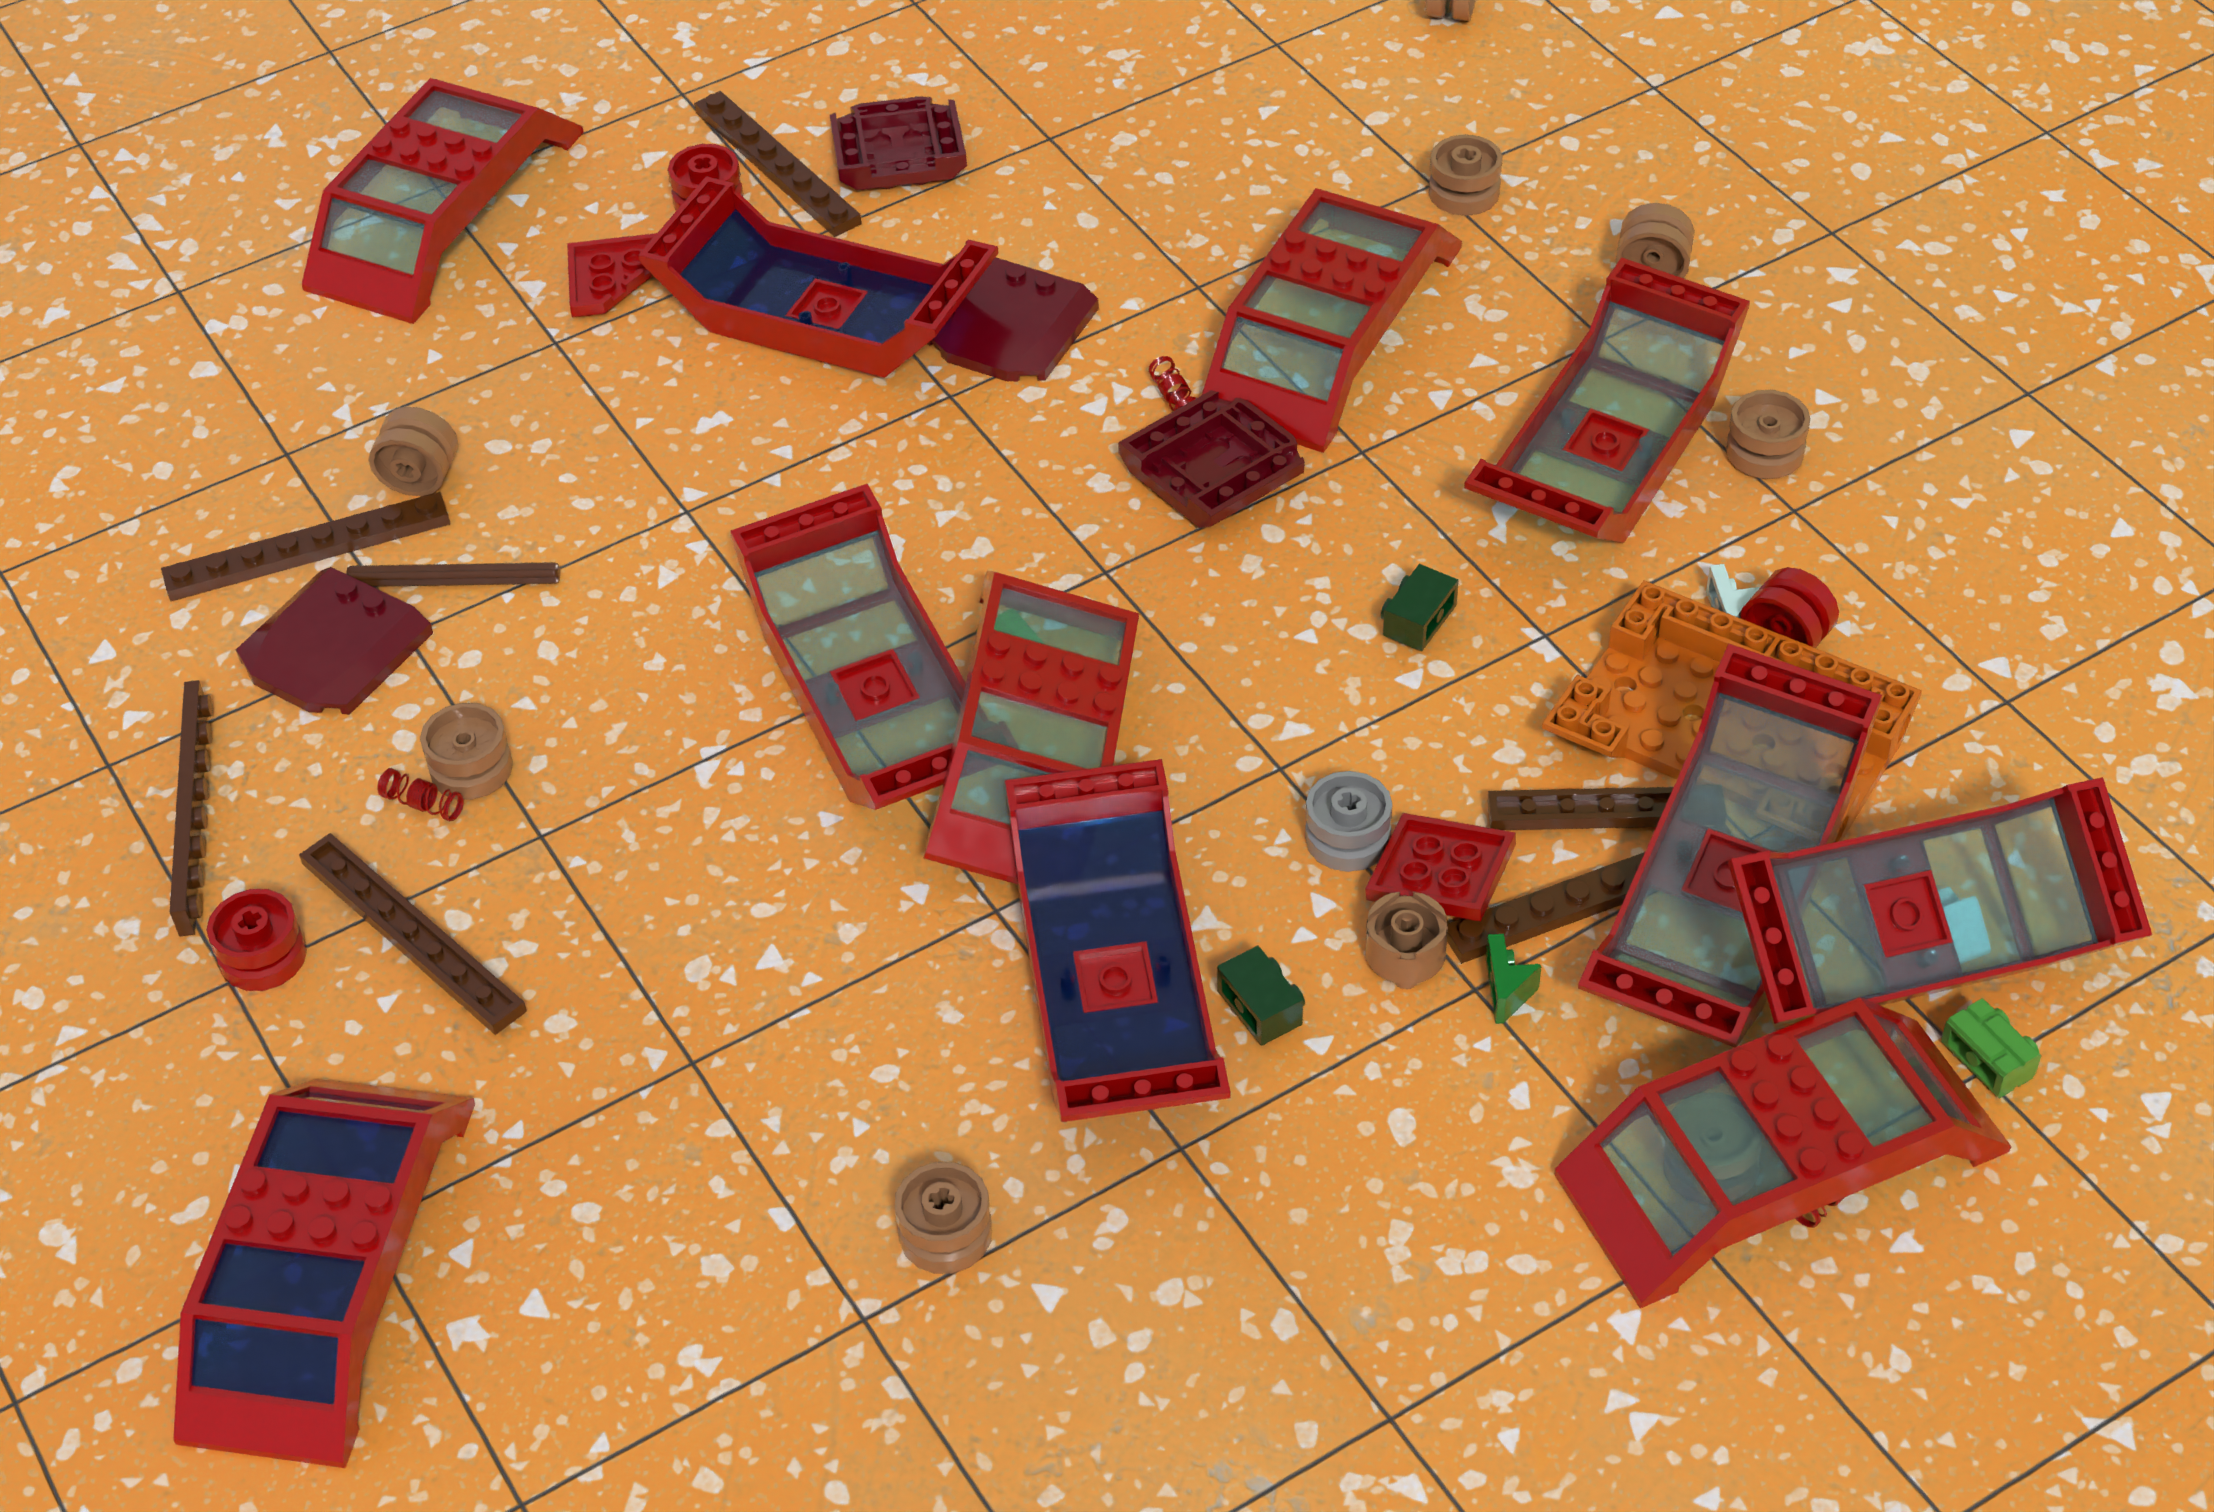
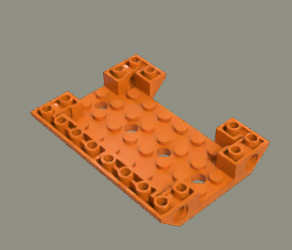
(1669, 657)

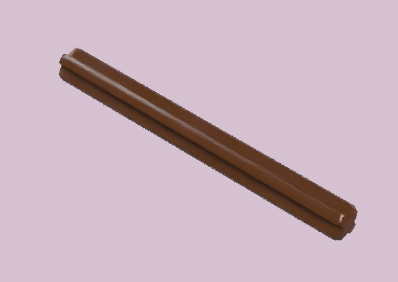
(456, 574)

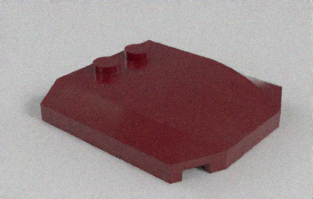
(898, 143)
(1016, 322)
(1212, 457)
(332, 643)

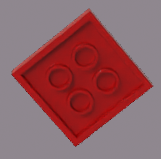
(1445, 861)

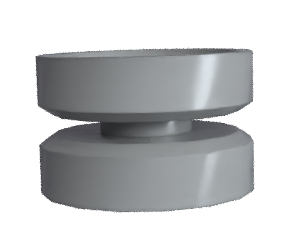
(1348, 821)

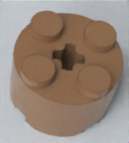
(1406, 938)

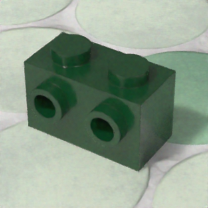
(1419, 607)
(1260, 995)

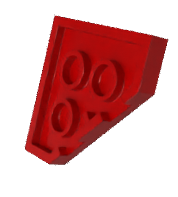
(604, 272)

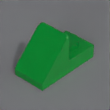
(1509, 983)

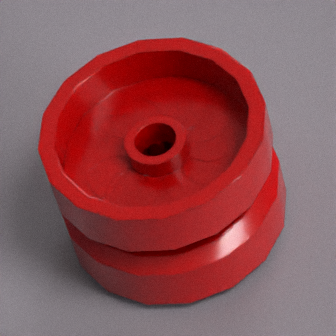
(699, 161)
(1793, 606)
(256, 939)

